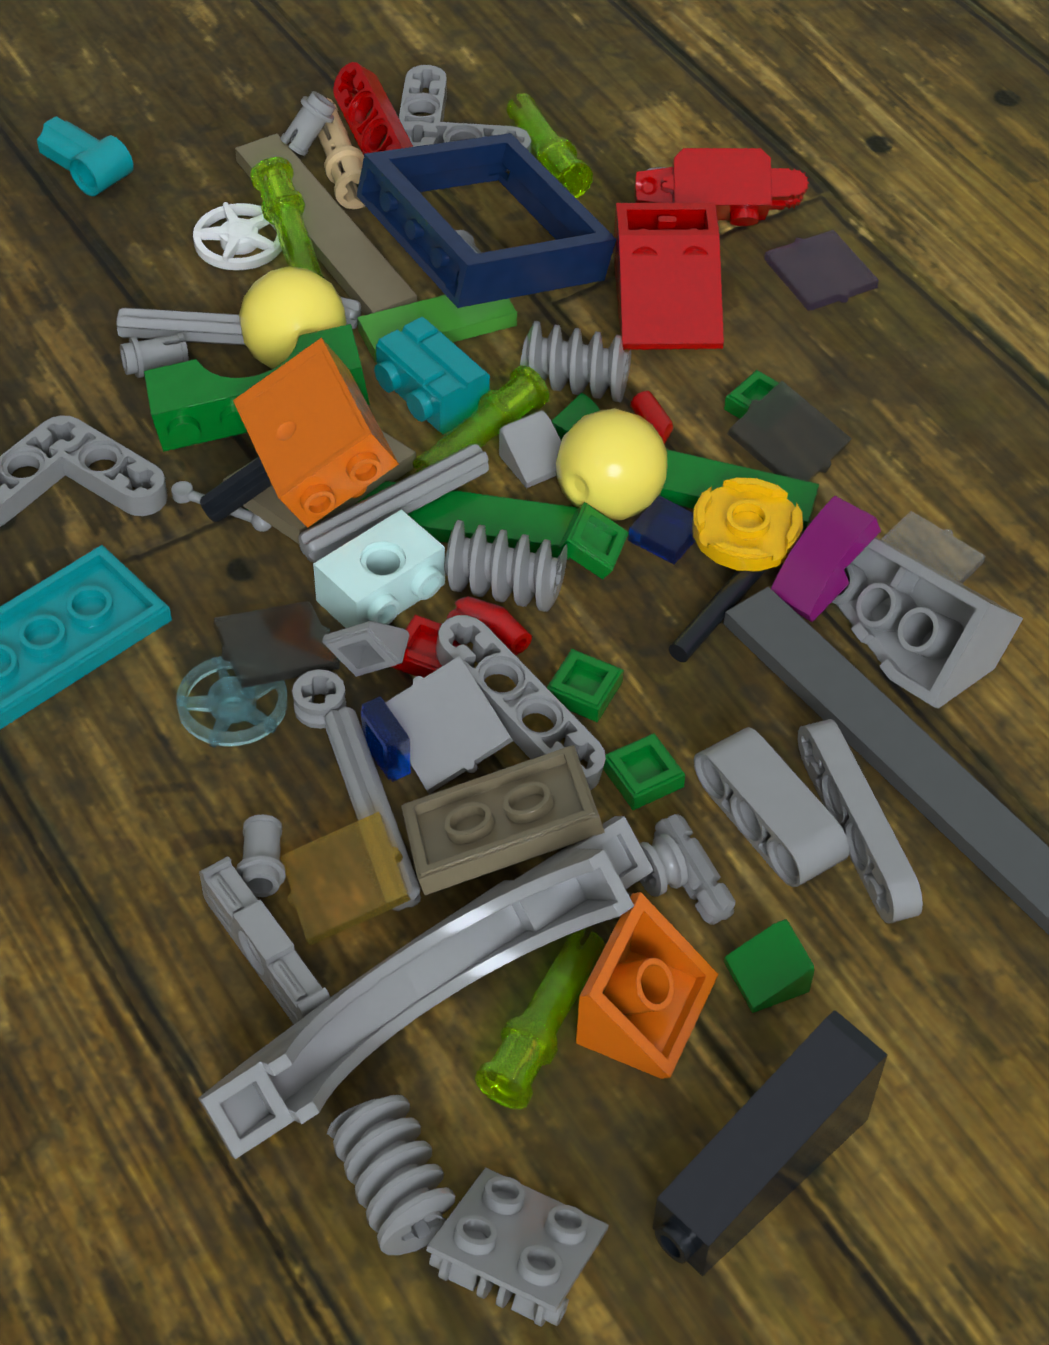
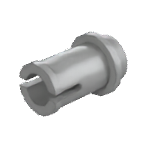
(308, 122)
(152, 353)
(261, 855)

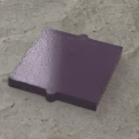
(821, 270)

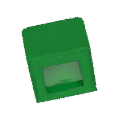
(771, 967)

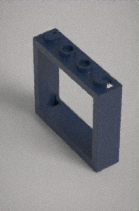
(392, 188)

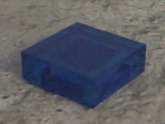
(663, 530)
(386, 739)

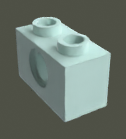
(380, 572)

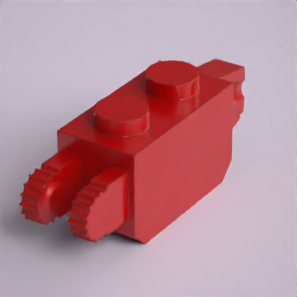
(733, 178)

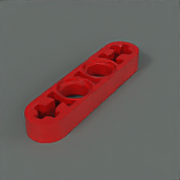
(356, 105)

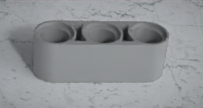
(771, 807)

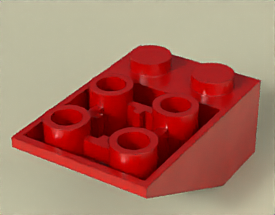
(668, 276)

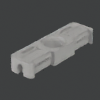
(261, 940)

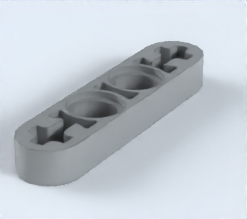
(526, 698)
(870, 837)

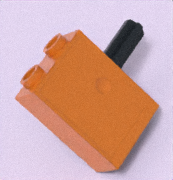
(310, 438)

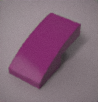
(816, 564)

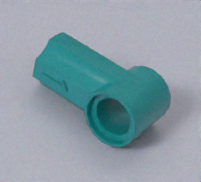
(91, 161)

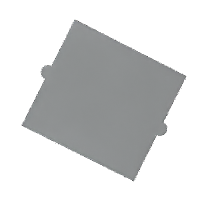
(448, 724)

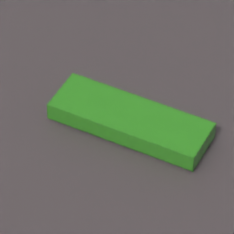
(443, 314)

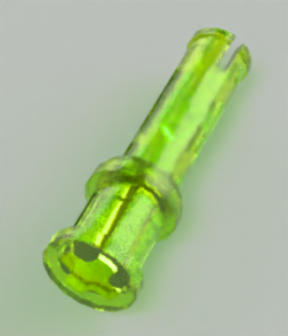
(553, 152)
(284, 209)
(495, 410)
(531, 1038)

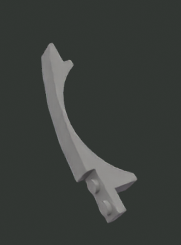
(311, 1058)

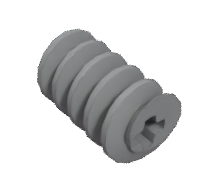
(577, 361)
(504, 567)
(392, 1173)

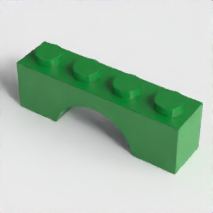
(198, 406)

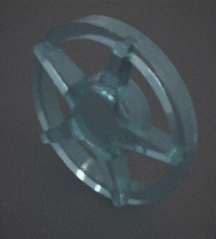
(228, 705)

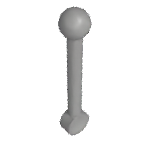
(183, 493)

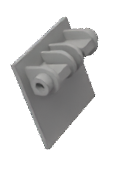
(517, 1242)

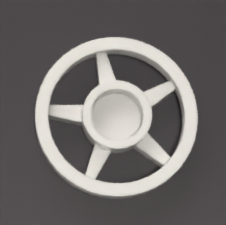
(236, 237)

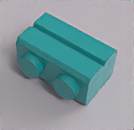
(430, 374)

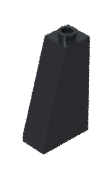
(770, 1144)

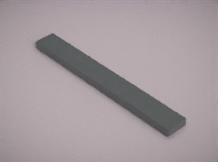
(898, 750)

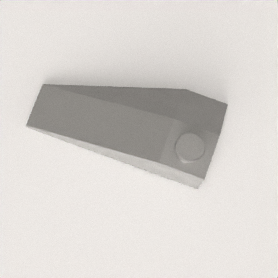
(923, 624)

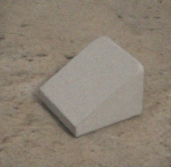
(530, 448)
(368, 646)

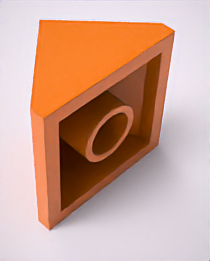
(644, 992)

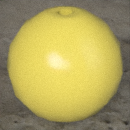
(283, 308)
(612, 463)

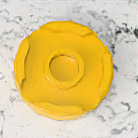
(746, 524)

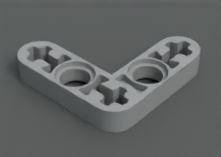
(431, 128)
(72, 450)

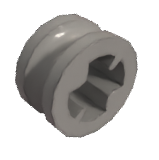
(316, 683)
(667, 864)

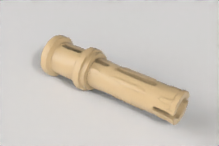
(342, 162)

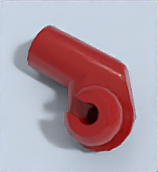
(649, 408)
(497, 620)

